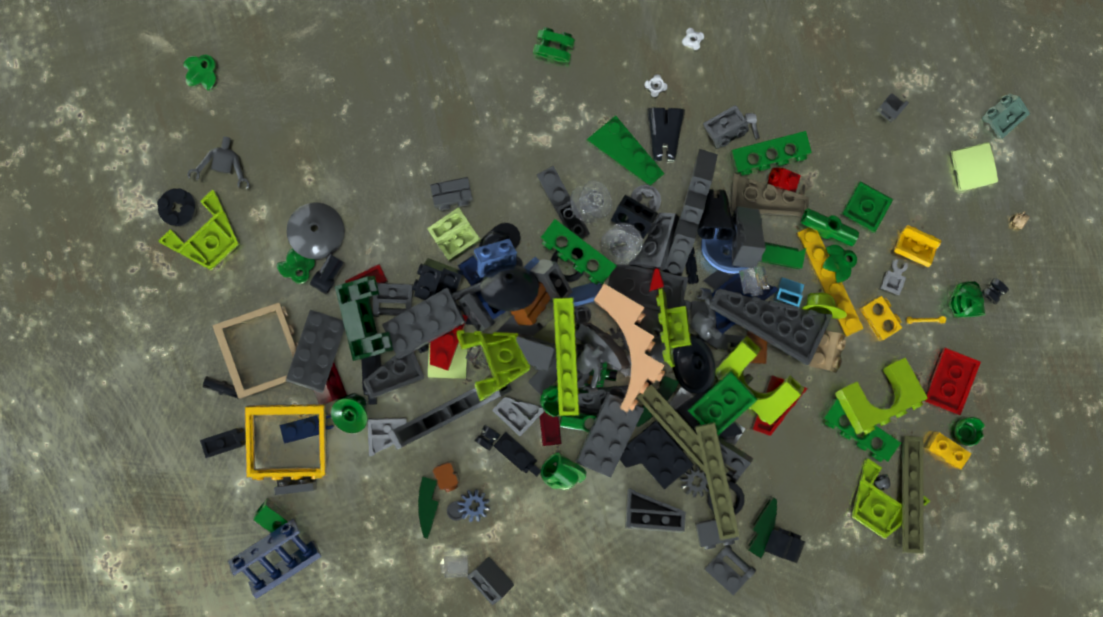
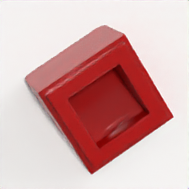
(656, 281)

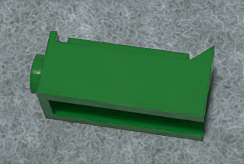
(783, 256)

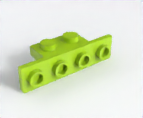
(675, 327)

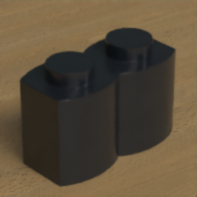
(785, 545)

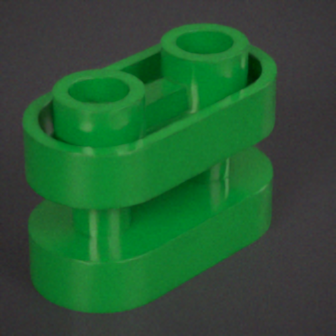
(563, 40)

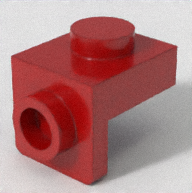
(784, 179)

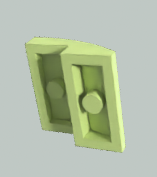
(974, 166)
(454, 234)
(457, 369)

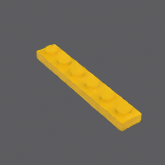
(817, 255)

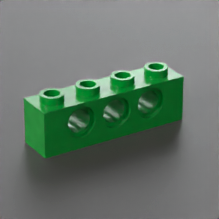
(798, 141)
(558, 230)
(887, 445)

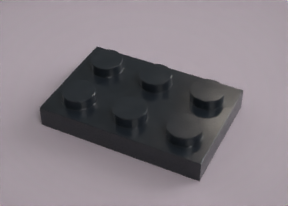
(660, 454)

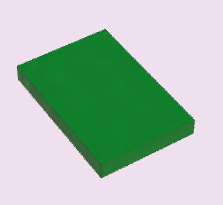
(723, 403)

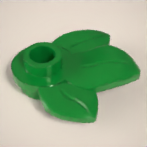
(198, 73)
(838, 263)
(294, 264)

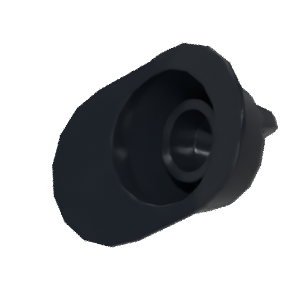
(502, 232)

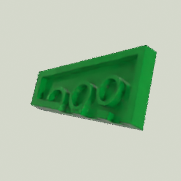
(622, 147)

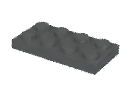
(636, 281)
(424, 323)
(316, 351)
(608, 436)

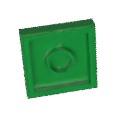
(867, 207)

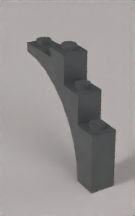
(691, 212)
(441, 416)

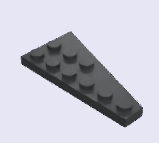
(782, 325)

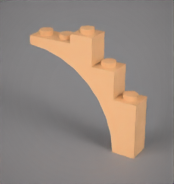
(643, 367)

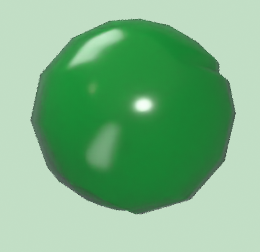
(549, 401)
(969, 431)

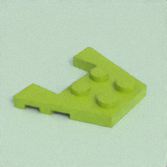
(211, 242)
(502, 355)
(873, 506)

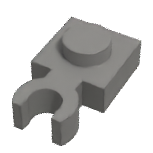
(894, 281)

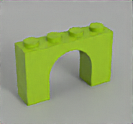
(907, 394)
(770, 404)

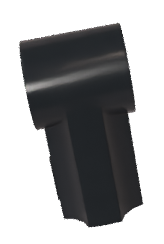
(324, 279)

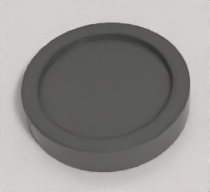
(452, 511)

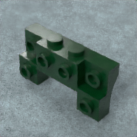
(359, 320)

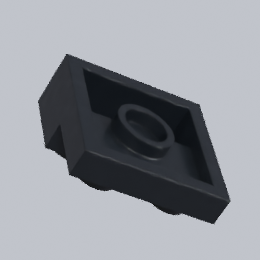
(435, 278)

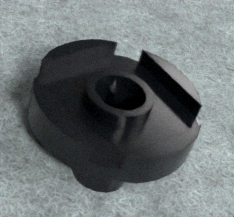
(166, 206)

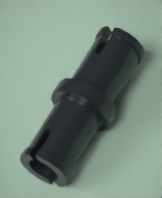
(221, 387)

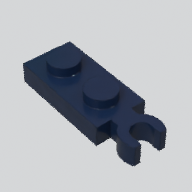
(302, 429)

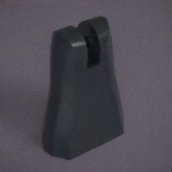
(665, 131)
(716, 215)

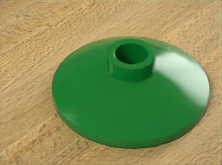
(344, 419)

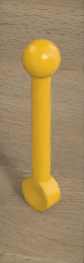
(942, 319)

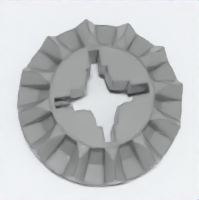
(648, 191)

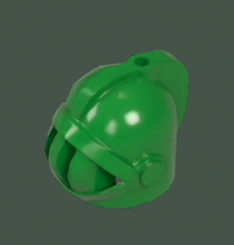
(967, 300)
(564, 474)

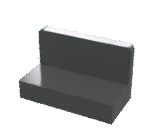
(490, 581)

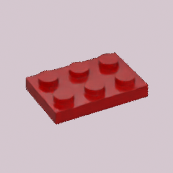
(952, 381)

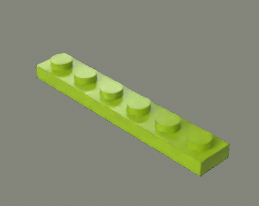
(566, 356)

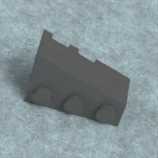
(749, 241)

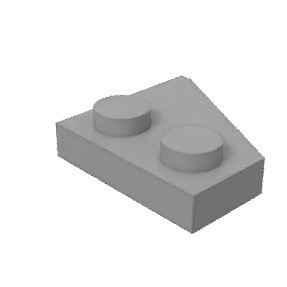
(517, 413)
(378, 432)

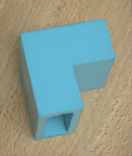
(789, 292)

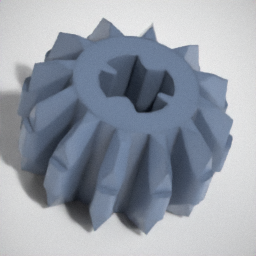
(467, 502)

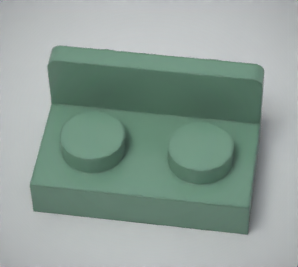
(1006, 114)

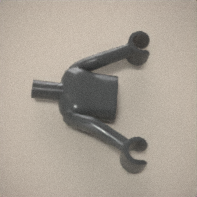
(222, 162)
(704, 323)
(587, 361)

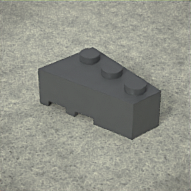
(652, 515)

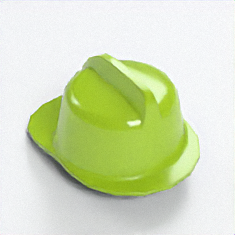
(824, 304)

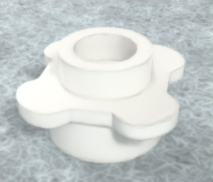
(693, 44)
(656, 90)

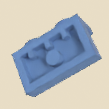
(495, 255)

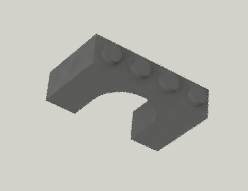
(541, 379)

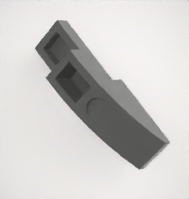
(560, 201)
(595, 336)

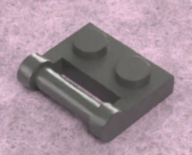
(392, 294)
(734, 458)
(725, 574)

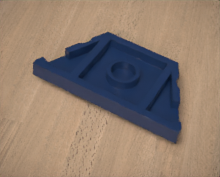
(734, 285)

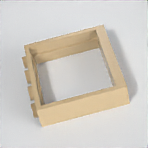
(287, 329)

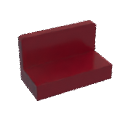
(333, 389)

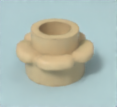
(1020, 220)

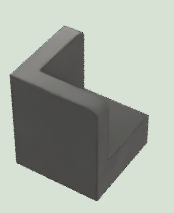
(892, 107)

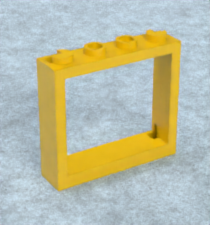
(279, 473)

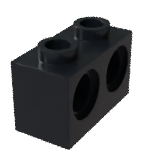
(635, 214)

